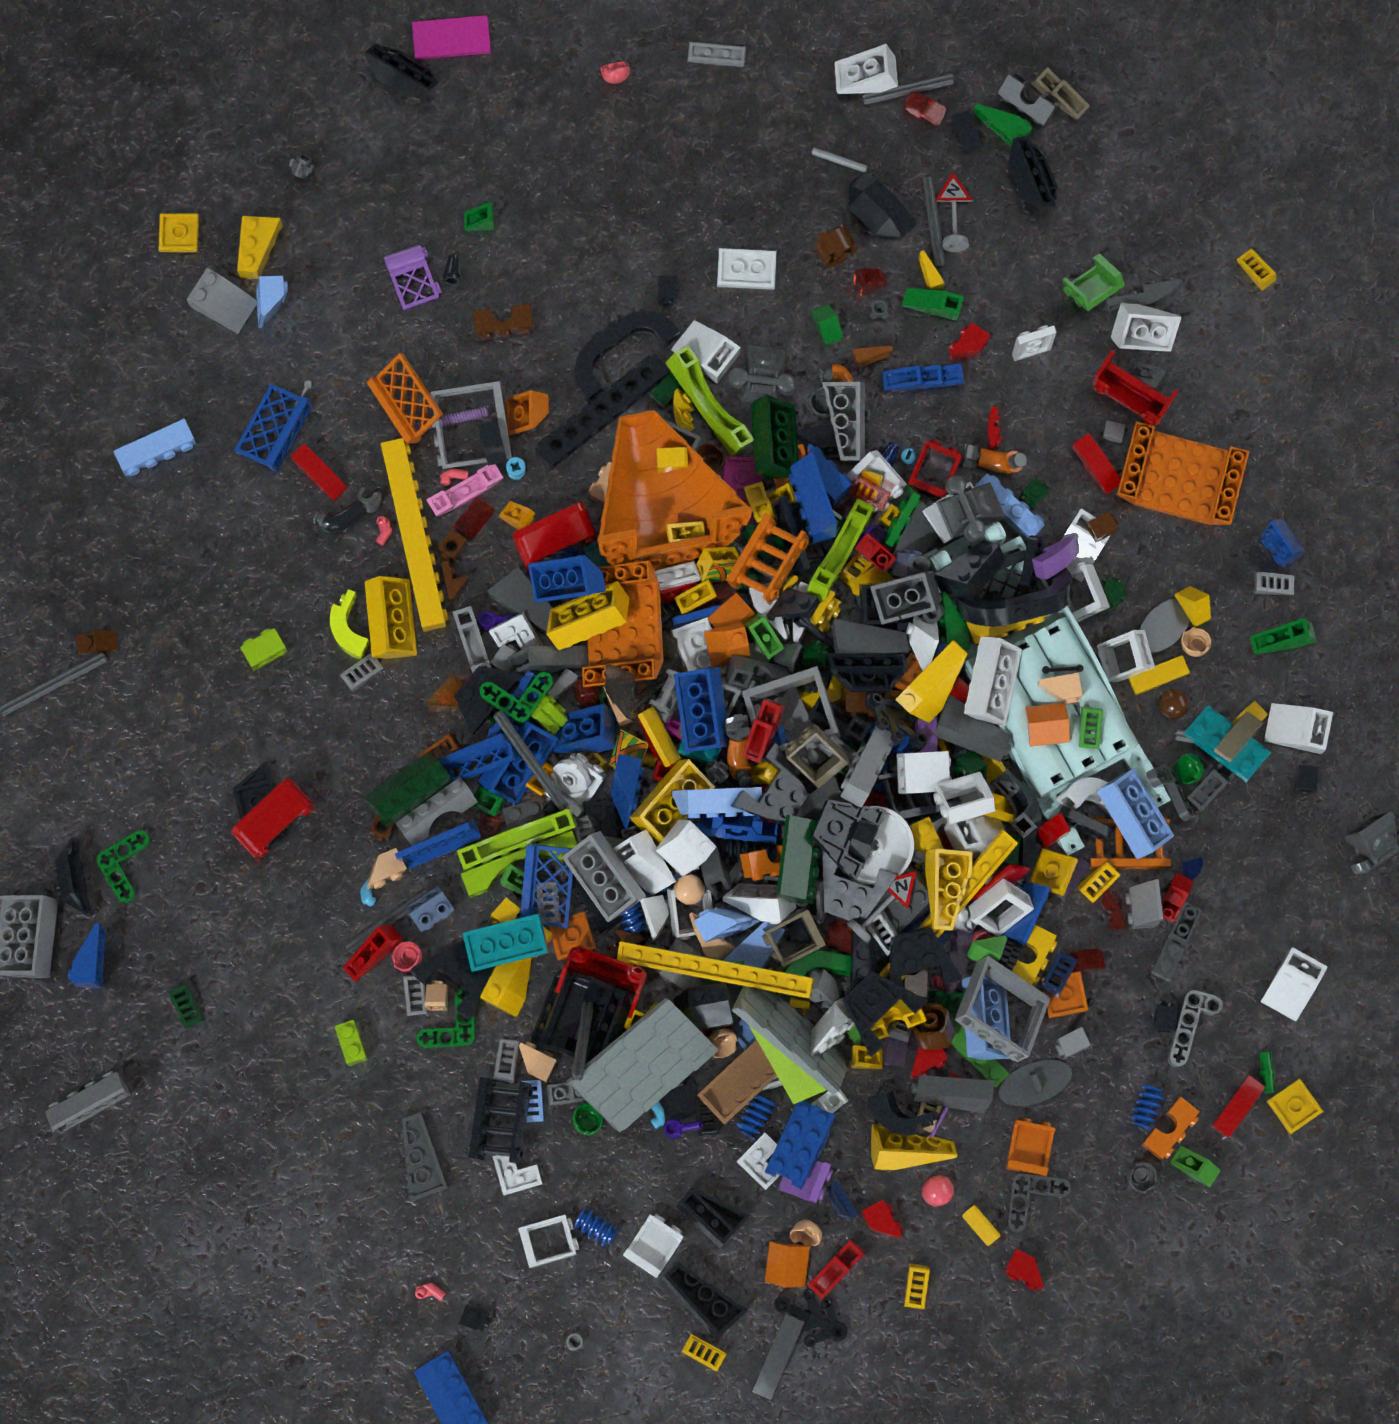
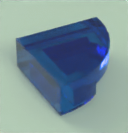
(1192, 868)

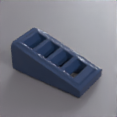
(1052, 989)

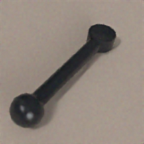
(1045, 670)
(1090, 1001)

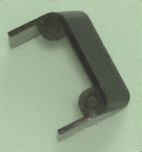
(634, 696)

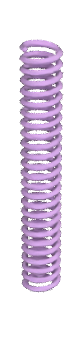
(459, 417)

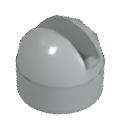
(577, 1339)

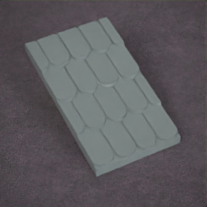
(787, 1042)
(643, 1065)

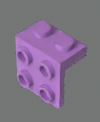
(812, 1188)

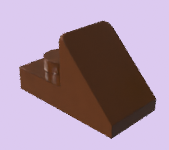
(453, 586)
(97, 642)
(625, 937)

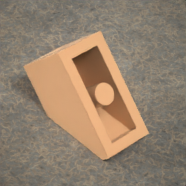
(1063, 688)
(436, 996)

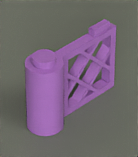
(408, 261)

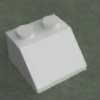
(685, 847)

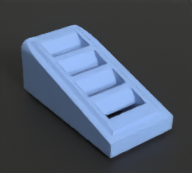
(536, 1118)

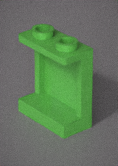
(1094, 284)

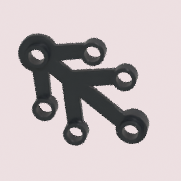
(894, 719)
(814, 1319)

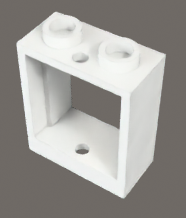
(1096, 589)
(1140, 650)
(963, 786)
(992, 898)
(684, 934)
(524, 1233)

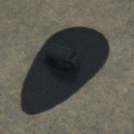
(680, 1101)

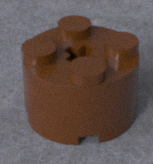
(835, 246)
(937, 1030)

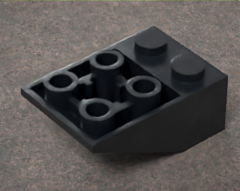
(868, 608)

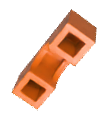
(756, 864)
(1183, 1115)

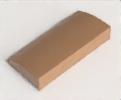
(737, 1083)

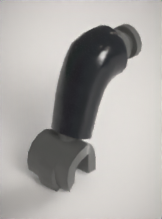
(339, 521)

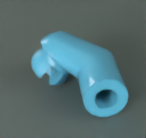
(366, 895)
(659, 1120)

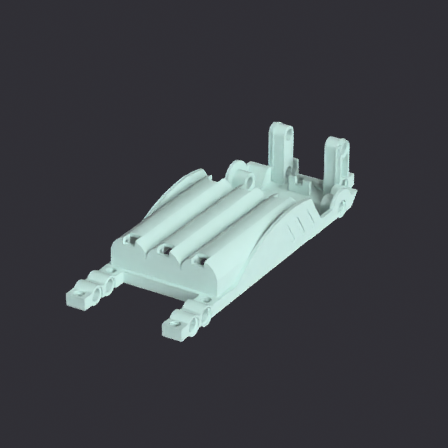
(1063, 649)

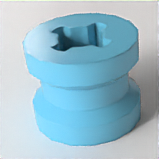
(518, 471)

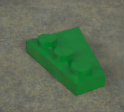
(905, 508)

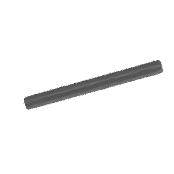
(53, 683)
(530, 760)

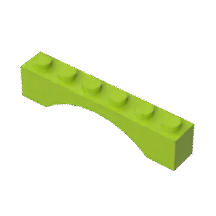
(728, 430)
(841, 550)
(516, 837)
(481, 878)

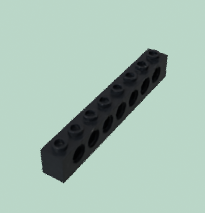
(553, 458)

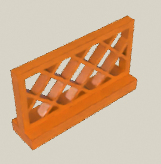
(396, 408)

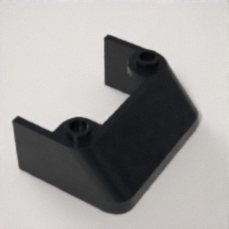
(563, 1012)

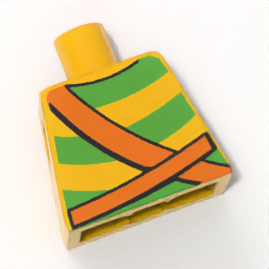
(716, 563)
(633, 747)

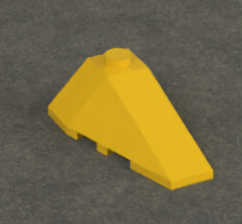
(930, 690)
(946, 883)
(508, 986)
(898, 1151)

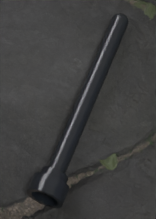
(806, 623)

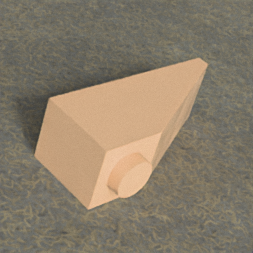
(713, 949)

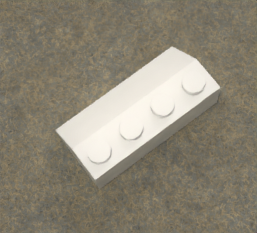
(993, 680)

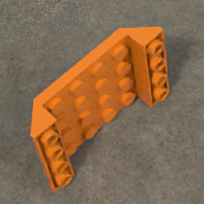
(1182, 476)
(638, 642)

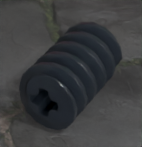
(736, 848)

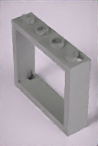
(439, 438)
(787, 683)
(1018, 987)

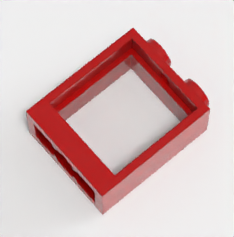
(936, 446)

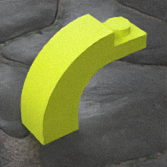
(348, 641)

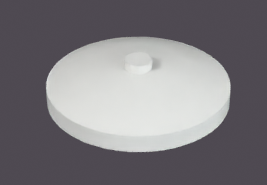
(891, 848)

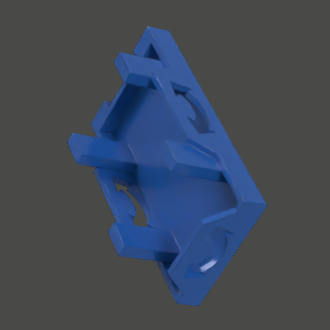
(524, 683)
(738, 827)
(801, 1143)

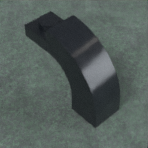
(1023, 802)
(890, 1116)

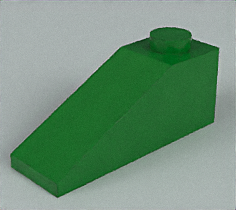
(1003, 123)
(1284, 637)

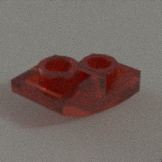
(923, 106)
(1116, 918)

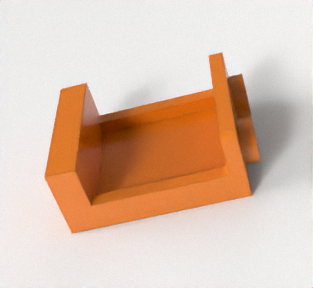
(1030, 1147)

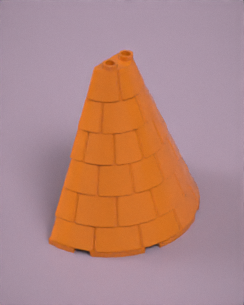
(644, 502)

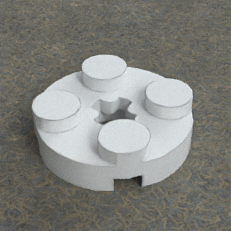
(576, 771)

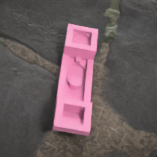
(465, 490)

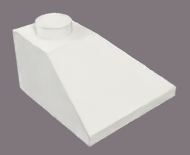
(923, 640)
(656, 914)

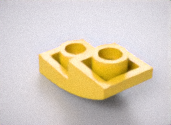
(682, 408)

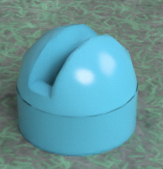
(912, 458)

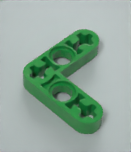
(523, 703)
(114, 865)
(455, 1032)

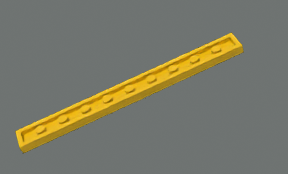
(981, 871)
(715, 969)

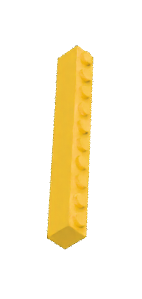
(413, 534)

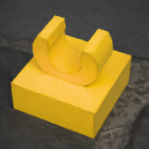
(800, 1002)

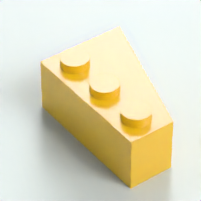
(256, 242)

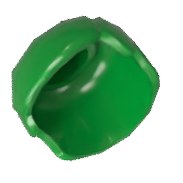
(1189, 768)
(587, 1119)

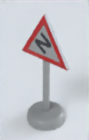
(954, 192)
(899, 889)

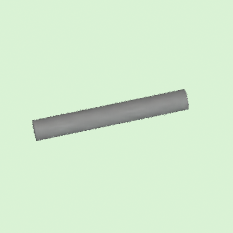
(838, 159)

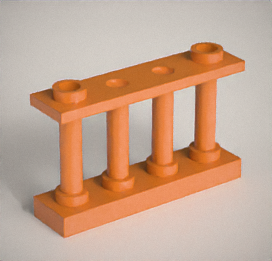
(758, 543)
(1120, 860)

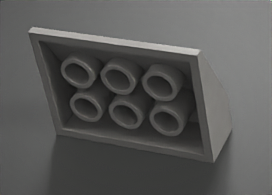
(27, 935)

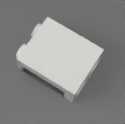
(891, 480)
(922, 771)
(595, 775)
(654, 1245)

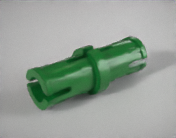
(1267, 1072)

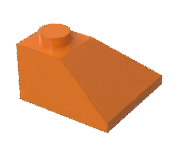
(525, 411)
(726, 641)

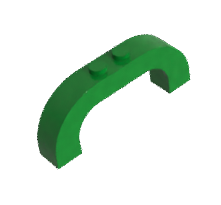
(816, 960)

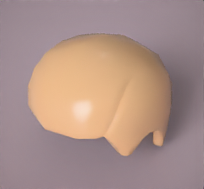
(1196, 642)
(689, 889)
(725, 1041)
(806, 1232)

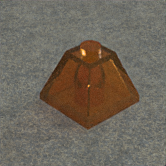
(443, 699)

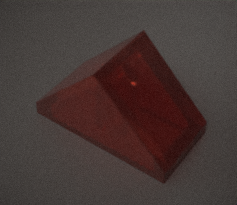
(869, 280)
(1087, 960)

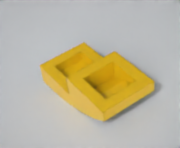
(758, 501)

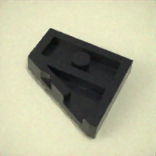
(793, 604)

